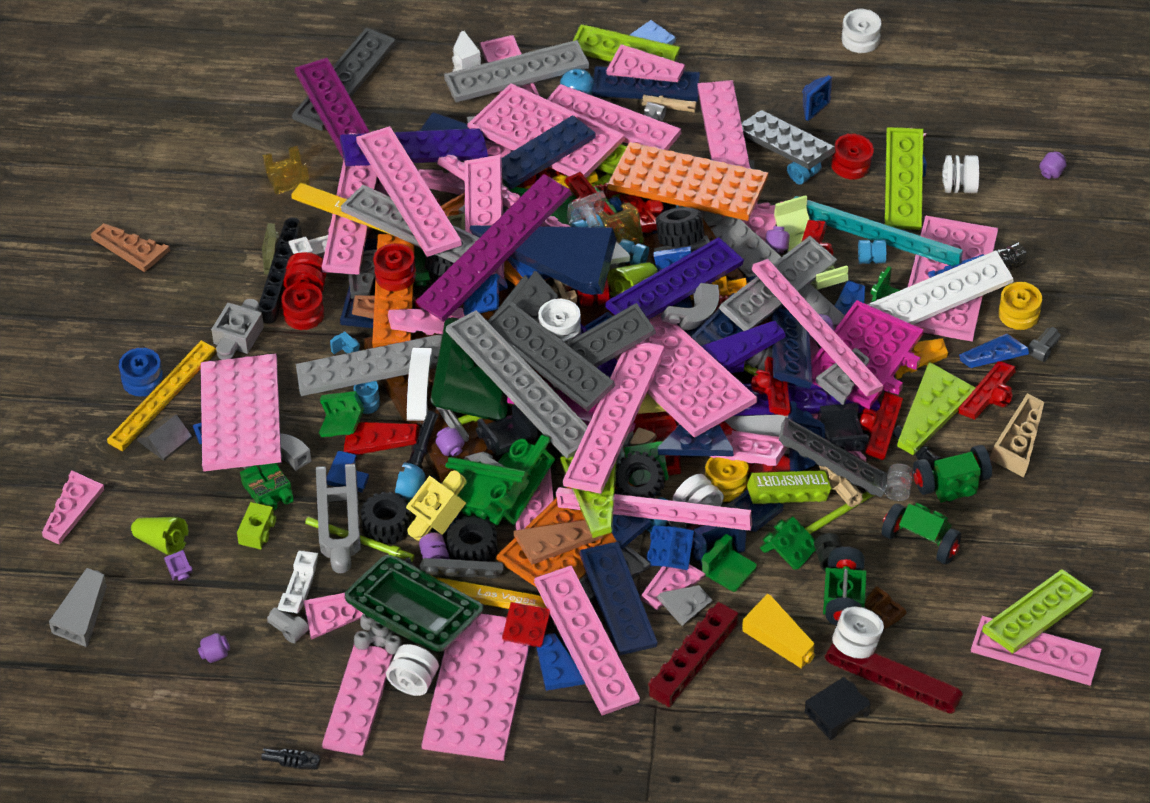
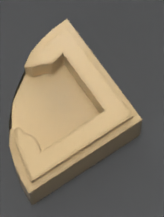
(642, 437)

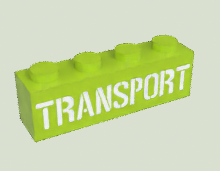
(788, 487)

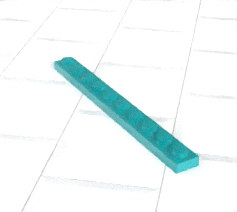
(877, 231)

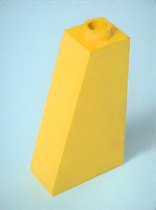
(779, 632)

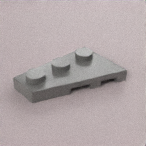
(837, 382)

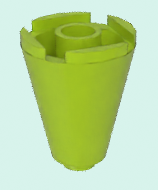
(626, 277)
(161, 533)

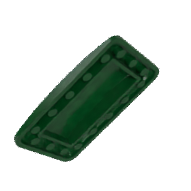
(463, 385)
(413, 603)

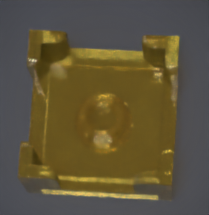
(286, 173)
(624, 224)

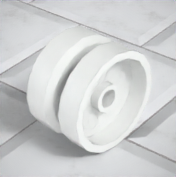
(861, 31)
(561, 319)
(699, 490)
(857, 632)
(412, 670)

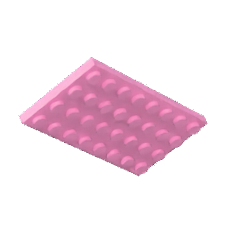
(521, 116)
(974, 241)
(692, 383)
(240, 412)
(476, 692)

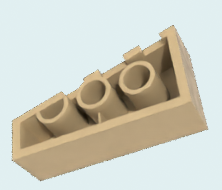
(1018, 438)

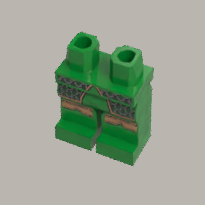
(267, 485)

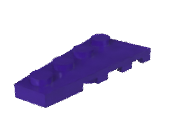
(743, 345)

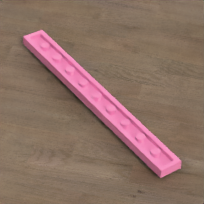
(458, 168)
(817, 327)
(668, 510)

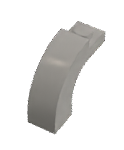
(705, 303)
(293, 452)

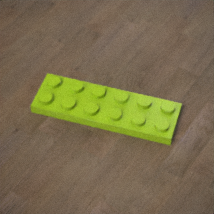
(604, 44)
(904, 178)
(1037, 611)

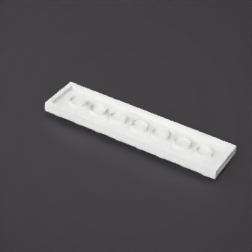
(946, 289)

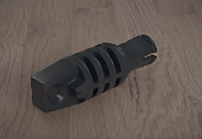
(292, 758)

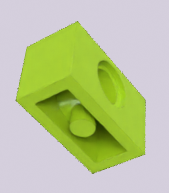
(256, 525)

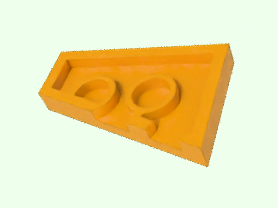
(928, 351)

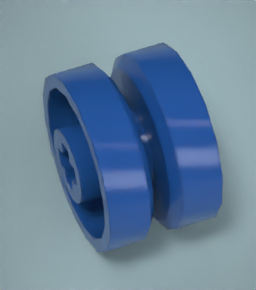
(140, 371)

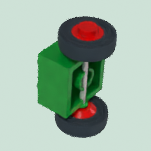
(954, 475)
(923, 523)
(844, 582)

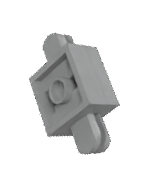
(237, 328)

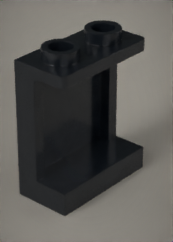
(843, 426)
(504, 432)
(836, 706)

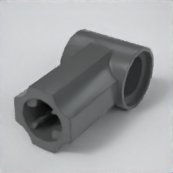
(1043, 345)

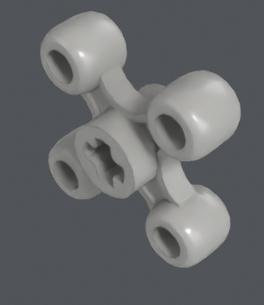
(377, 634)

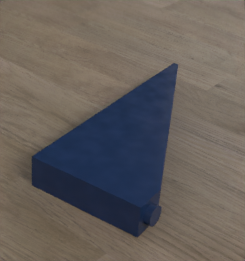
(568, 254)

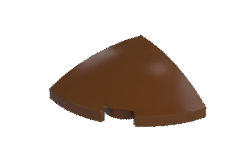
(883, 606)

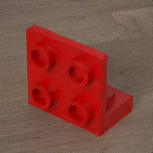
(526, 624)

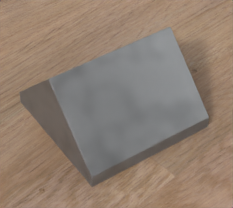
(165, 436)

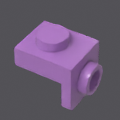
(178, 566)

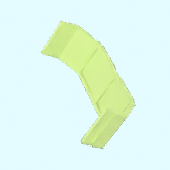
(794, 218)

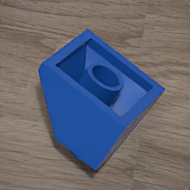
(816, 96)

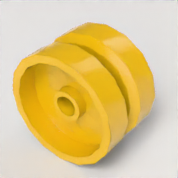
(1020, 305)
(728, 476)

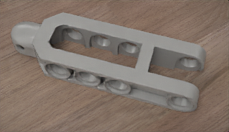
(339, 549)

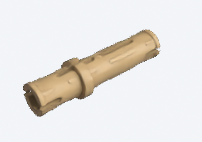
(674, 104)

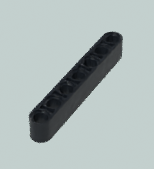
(274, 286)

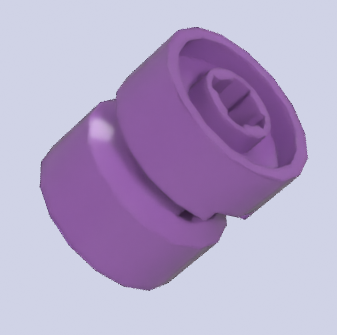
(433, 546)

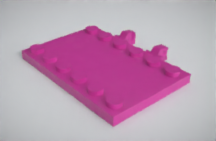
(879, 337)

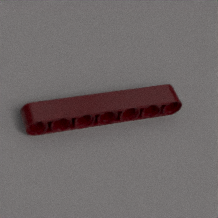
(899, 679)

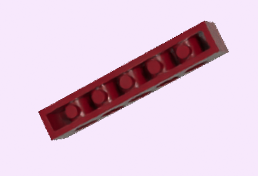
(668, 692)

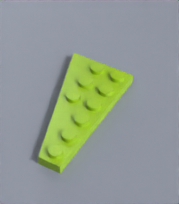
(933, 407)
(596, 507)

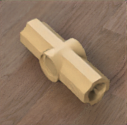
(843, 487)

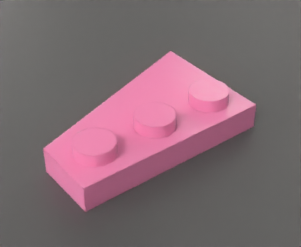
(668, 580)

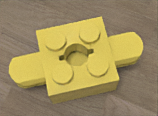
(429, 498)

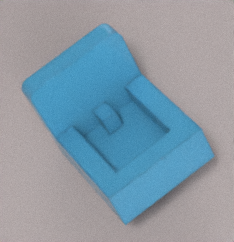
(345, 342)

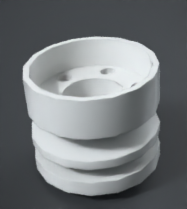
(961, 174)

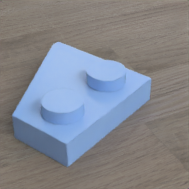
(654, 32)

